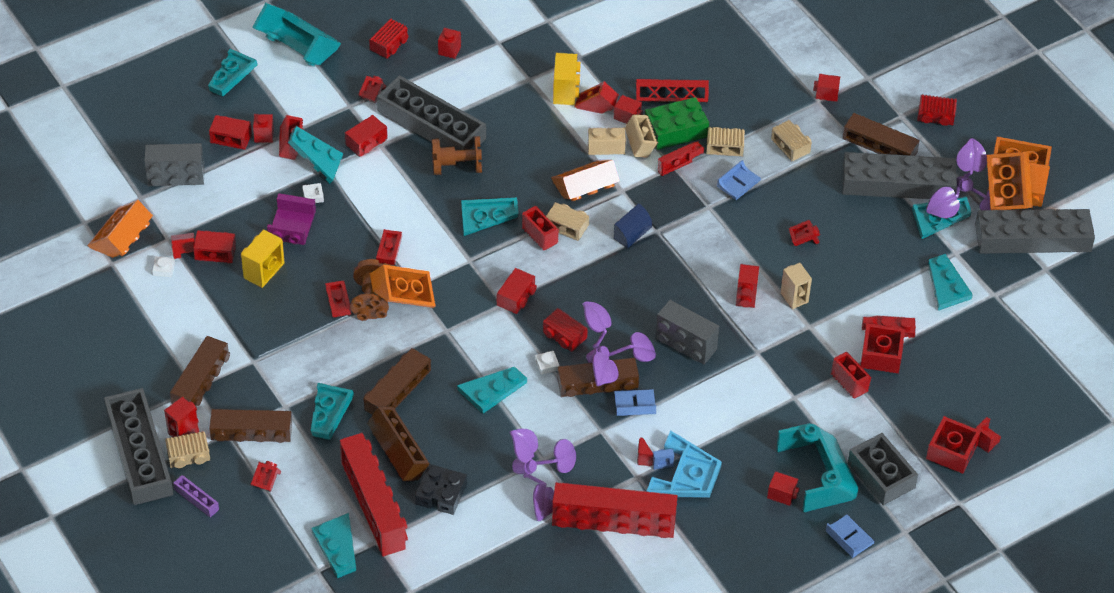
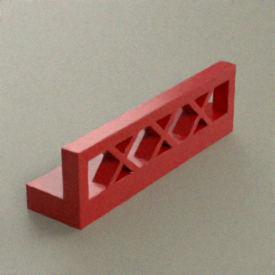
(671, 84)

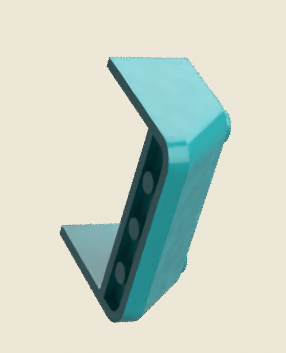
(296, 33)
(837, 481)

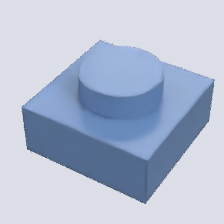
(663, 459)

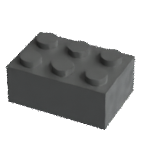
(174, 164)
(687, 332)
(882, 468)

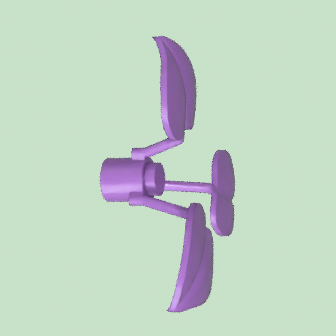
(969, 158)
(604, 369)
(525, 445)

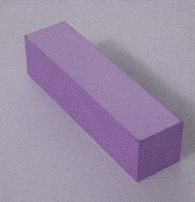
(196, 496)

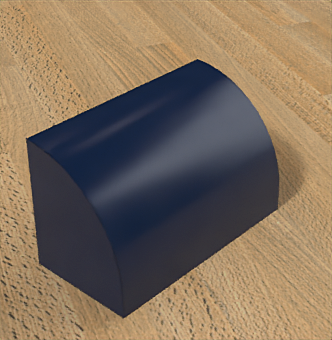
(632, 226)

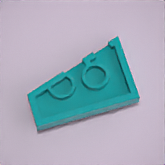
(232, 71)
(317, 152)
(487, 213)
(930, 224)
(947, 282)
(493, 388)
(329, 409)
(337, 544)

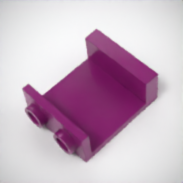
(293, 218)

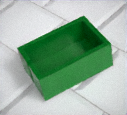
(678, 123)

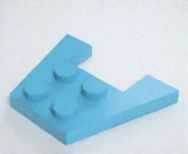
(694, 473)

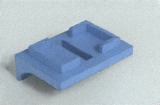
(741, 174)
(625, 405)
(845, 527)

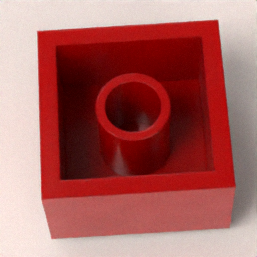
(882, 348)
(953, 444)

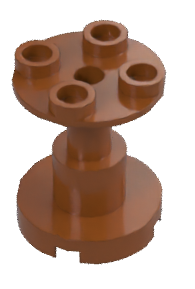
(448, 155)
(368, 305)

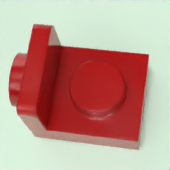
(371, 88)
(804, 232)
(265, 475)

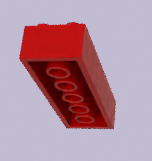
(373, 494)
(614, 510)

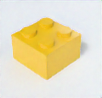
(566, 79)
(262, 258)

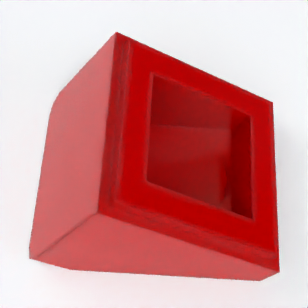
(645, 455)

